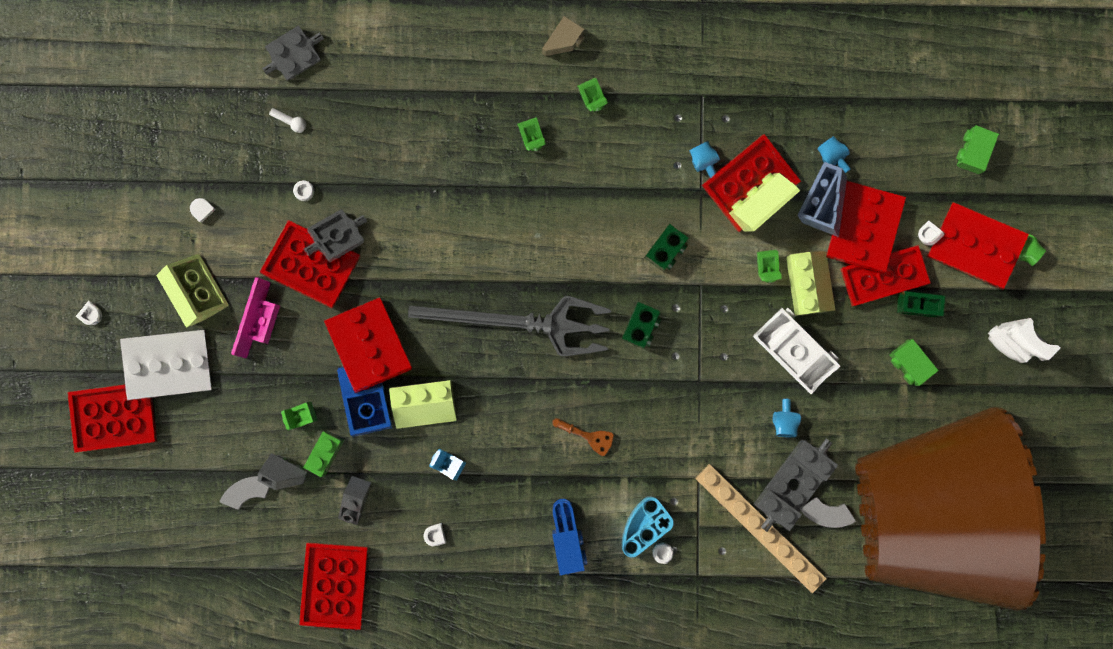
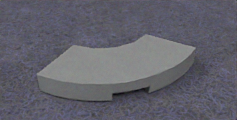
(244, 490)
(827, 515)

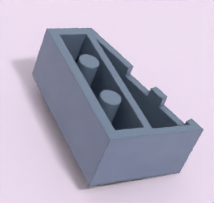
(825, 200)

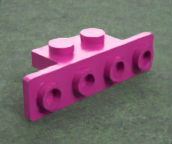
(257, 319)

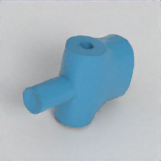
(834, 153)
(704, 158)
(786, 422)

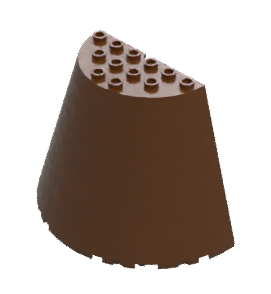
(956, 512)

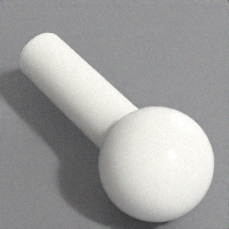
(297, 124)

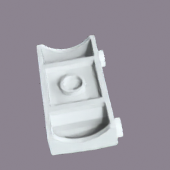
(1020, 341)
(796, 350)

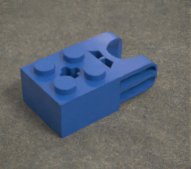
(356, 403)
(567, 539)

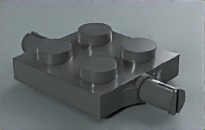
(292, 53)
(335, 235)

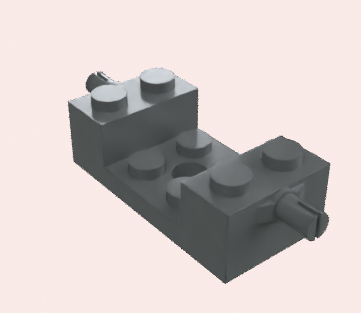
(810, 468)

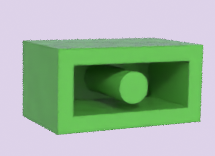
(977, 149)
(913, 363)
(323, 454)

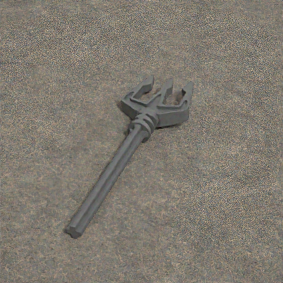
(553, 324)

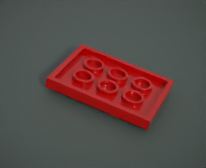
(744, 173)
(867, 227)
(978, 246)
(308, 274)
(367, 345)
(108, 420)
(333, 586)

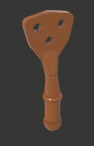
(590, 437)

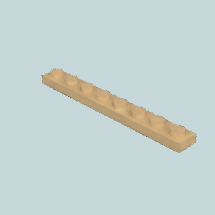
(752, 521)

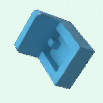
(447, 464)

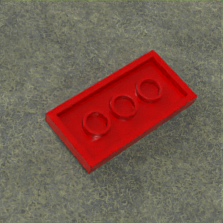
(904, 272)

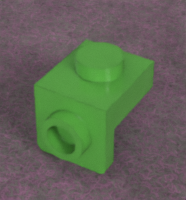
(592, 95)
(531, 134)
(768, 266)
(299, 416)

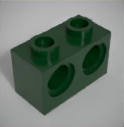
(663, 245)
(920, 304)
(636, 323)

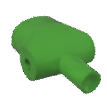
(1031, 251)

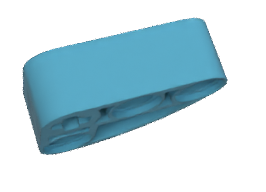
(640, 520)

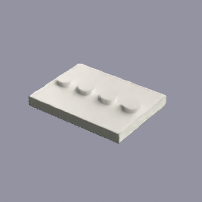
(165, 364)

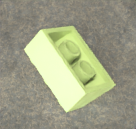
(763, 201)
(810, 283)
(192, 290)
(423, 404)

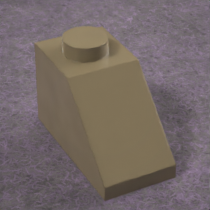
(564, 38)

